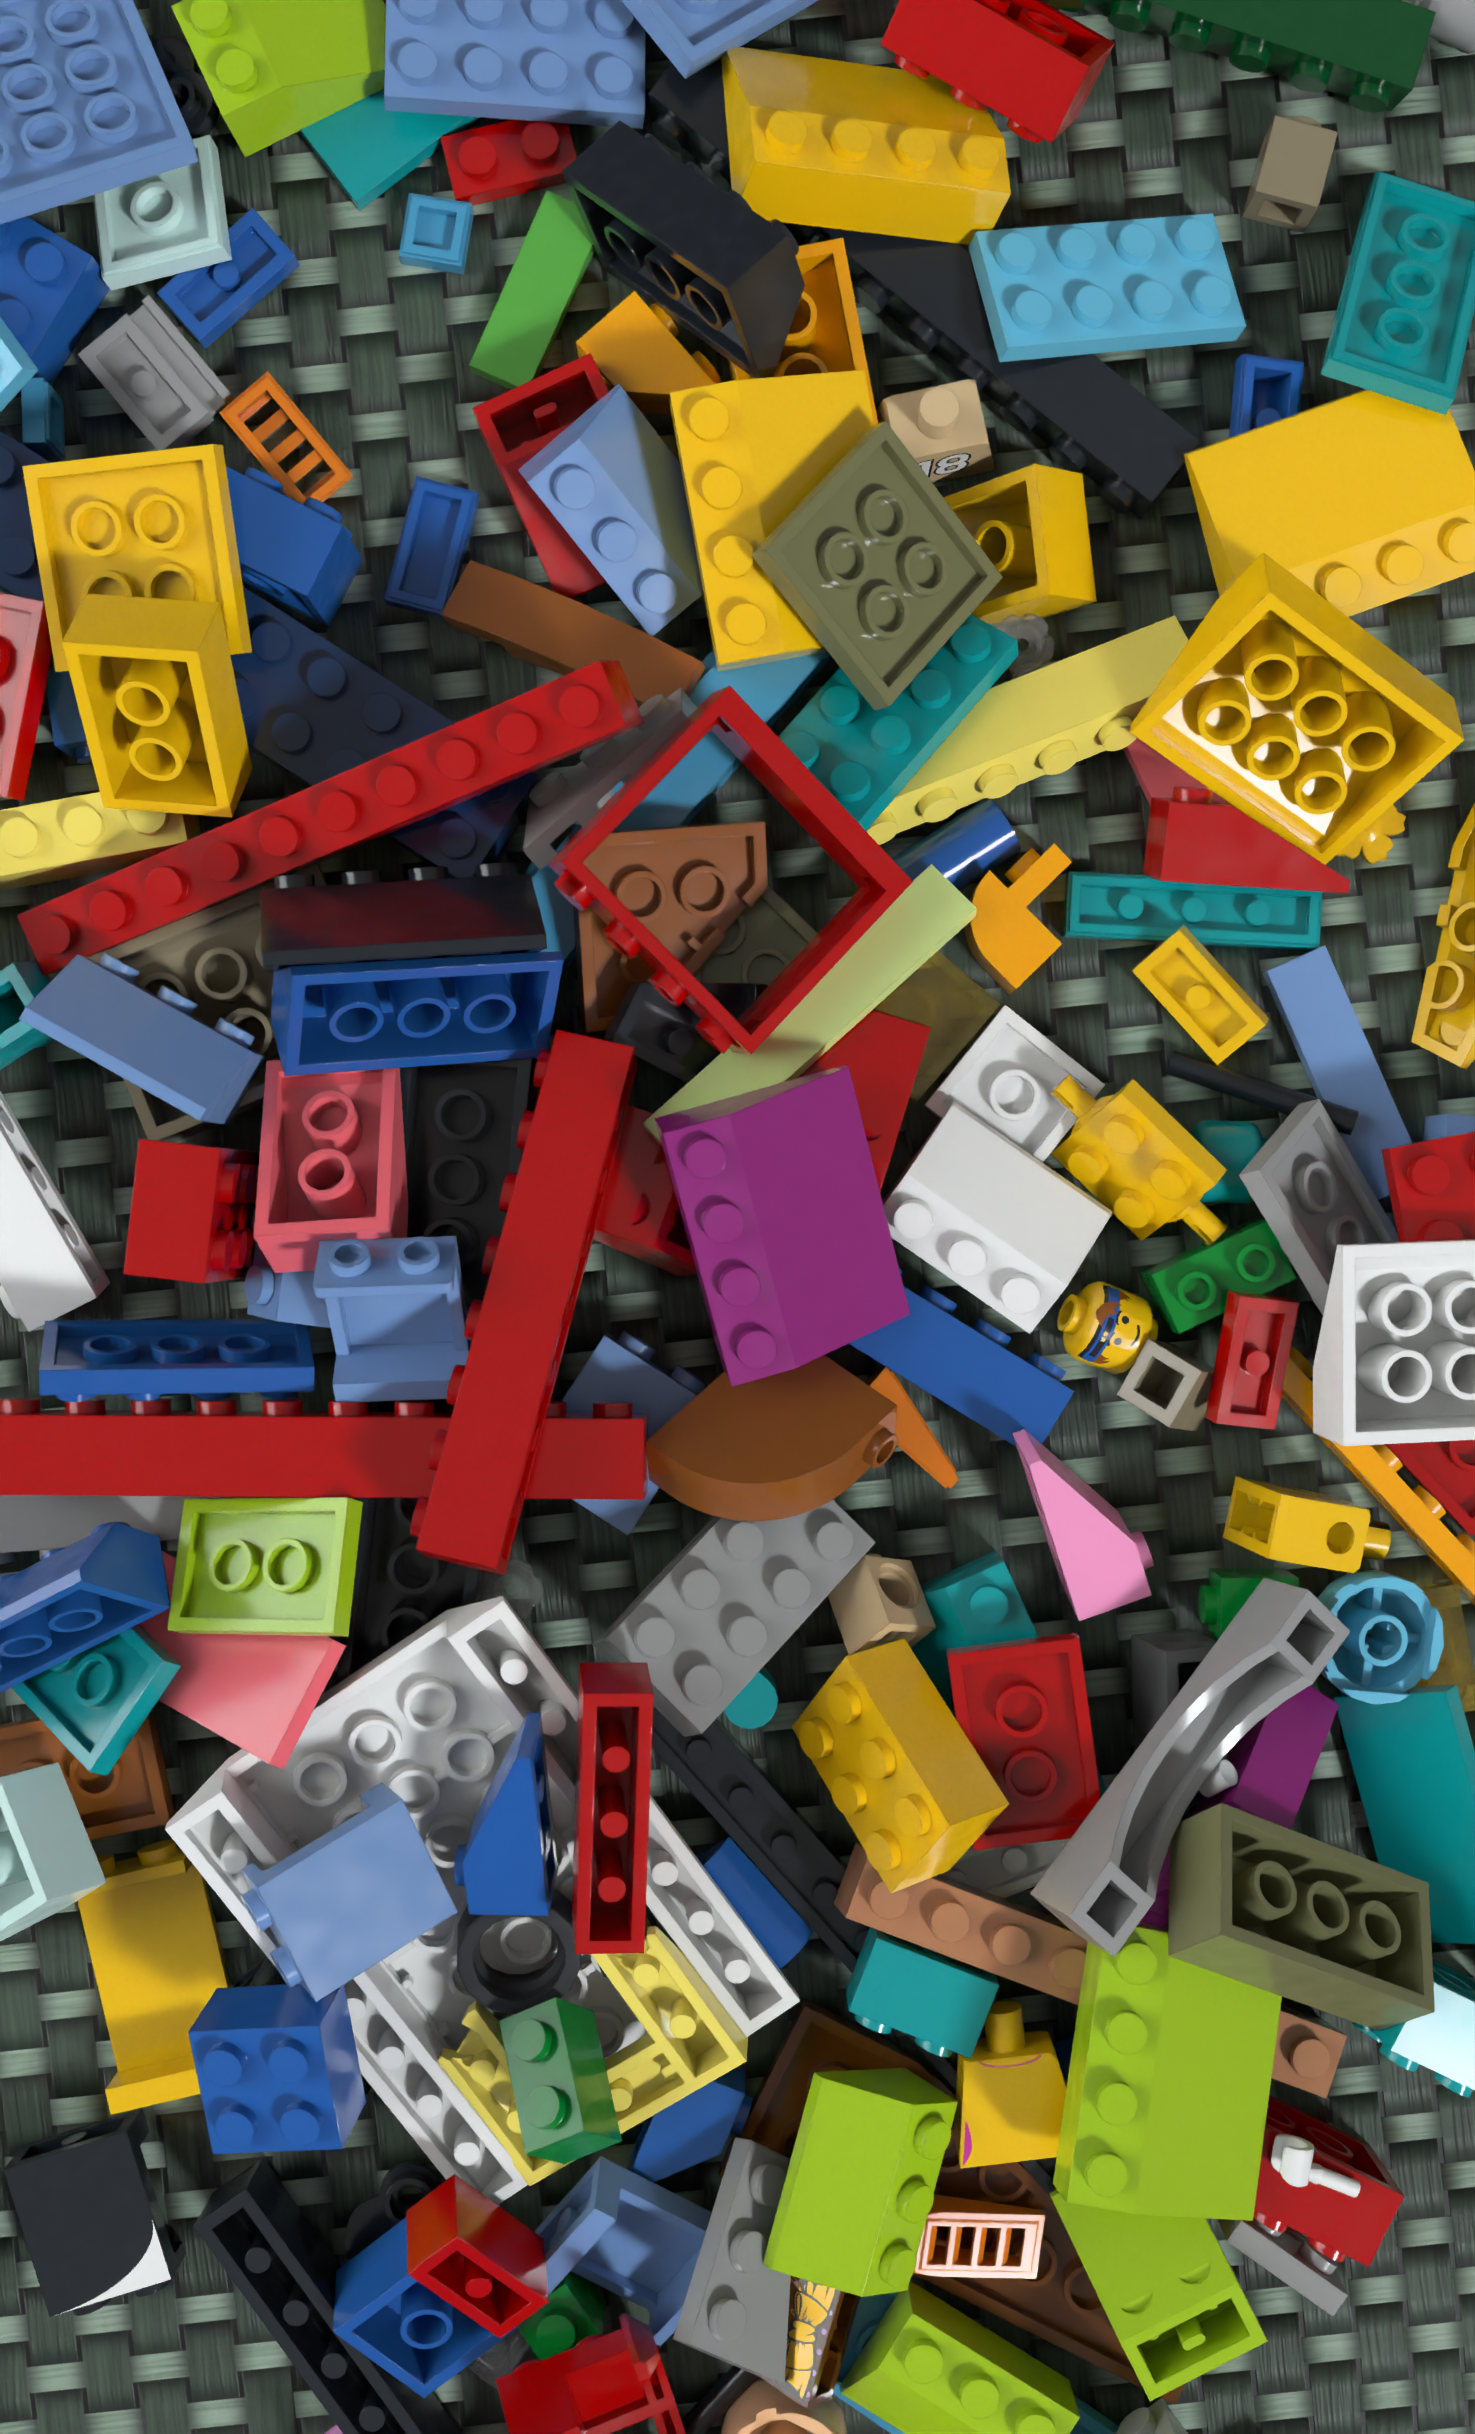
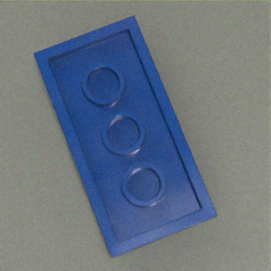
(175, 1358)

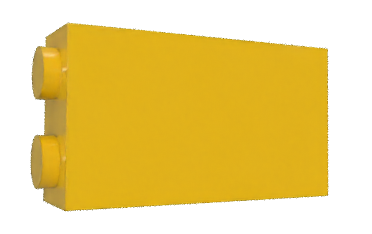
(154, 1969)

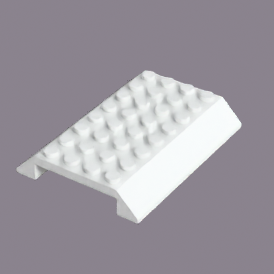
(434, 1730)

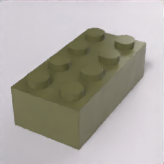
(1300, 1918)

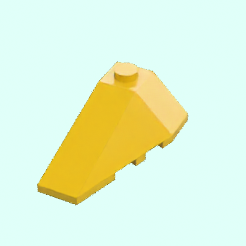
(1448, 993)

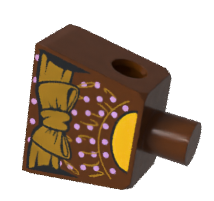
(816, 2340)

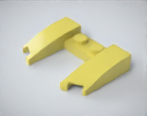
(685, 2048)

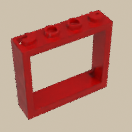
(815, 810)

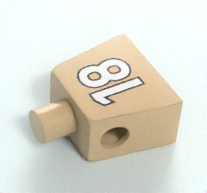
(941, 429)

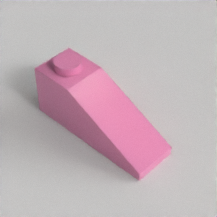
(1089, 1542)

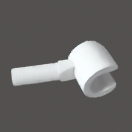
(1293, 2159)

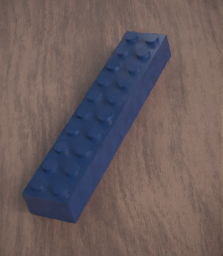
(306, 702)

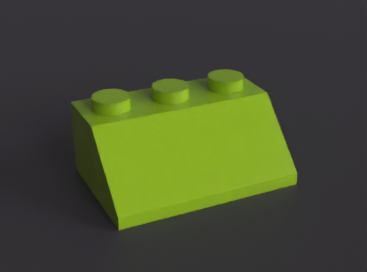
(861, 2180)
(950, 2375)

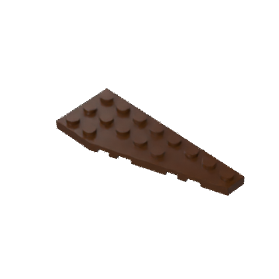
(1055, 2305)

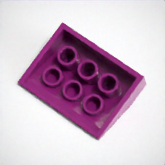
(784, 1222)

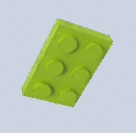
(266, 1566)

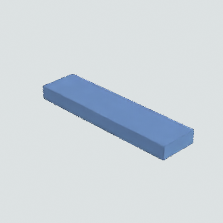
(1338, 1057)

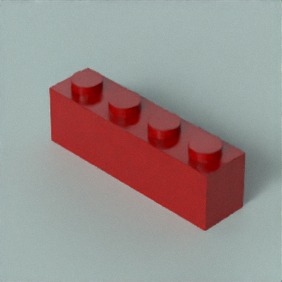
(612, 1807)

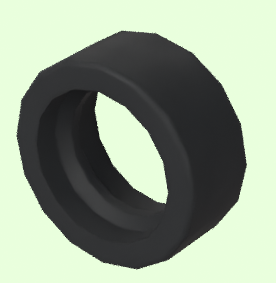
(517, 1991)

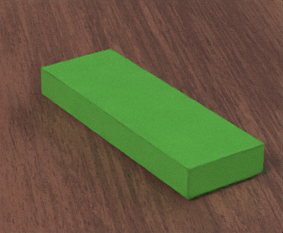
(535, 295)

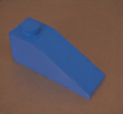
(511, 1843)

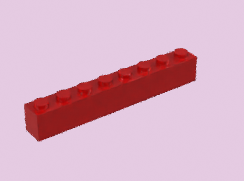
(527, 1303)

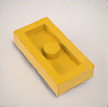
(1200, 995)

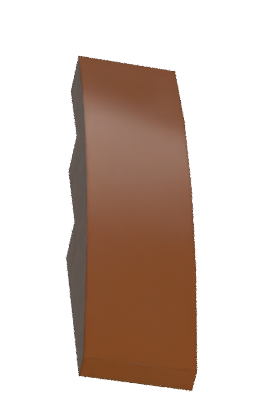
(564, 633)

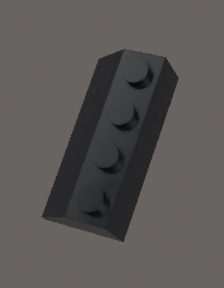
(689, 246)

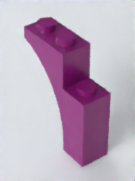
(1272, 1771)

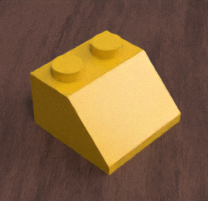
(1035, 537)

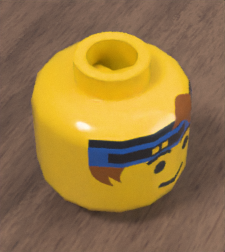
(1106, 1326)

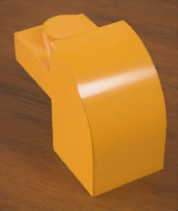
(1005, 933)

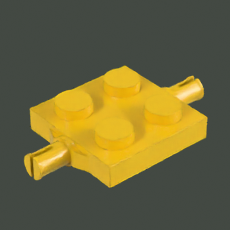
(1138, 1160)

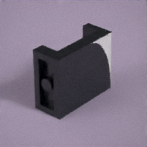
(92, 2215)

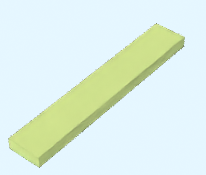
(879, 962)

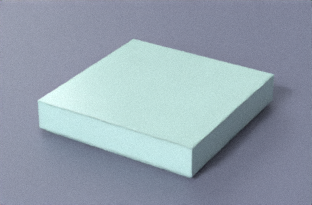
(164, 222)

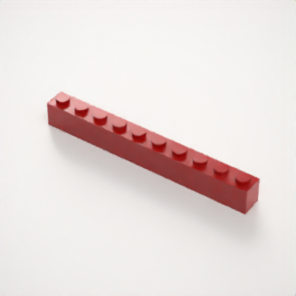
(337, 814)
(293, 1450)

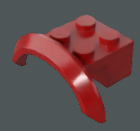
(593, 2387)

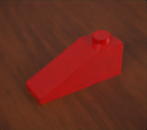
(1219, 845)

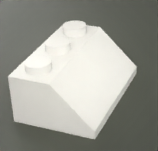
(993, 1217)

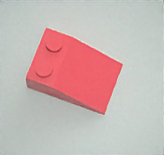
(329, 1163)

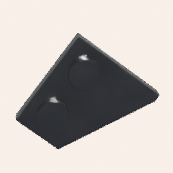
(666, 1033)

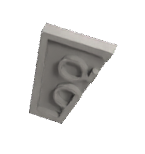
(586, 787)
(734, 2300)

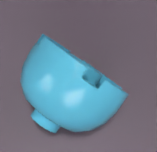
(1391, 1639)

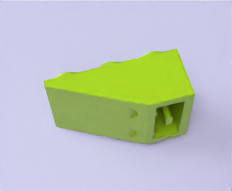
(1163, 2292)

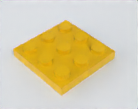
(136, 530)

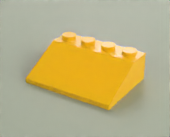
(860, 148)
(745, 465)
(1345, 496)
(1297, 713)

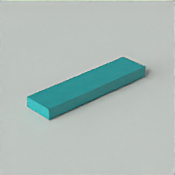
(1219, 915)

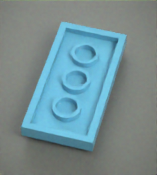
(1106, 286)

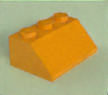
(826, 322)

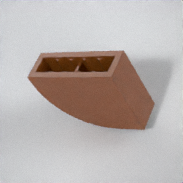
(773, 1443)

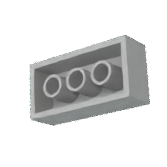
(731, 1607)

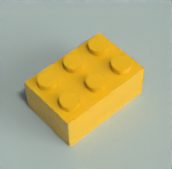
(159, 704)
(898, 1765)

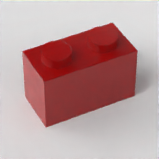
(476, 2256)

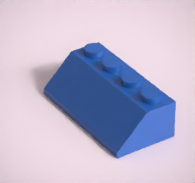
(414, 1012)
(79, 1599)

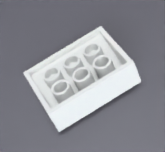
(1397, 1345)

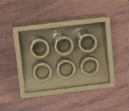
(219, 966)

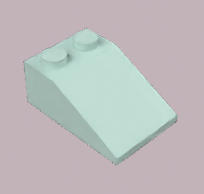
(42, 1849)

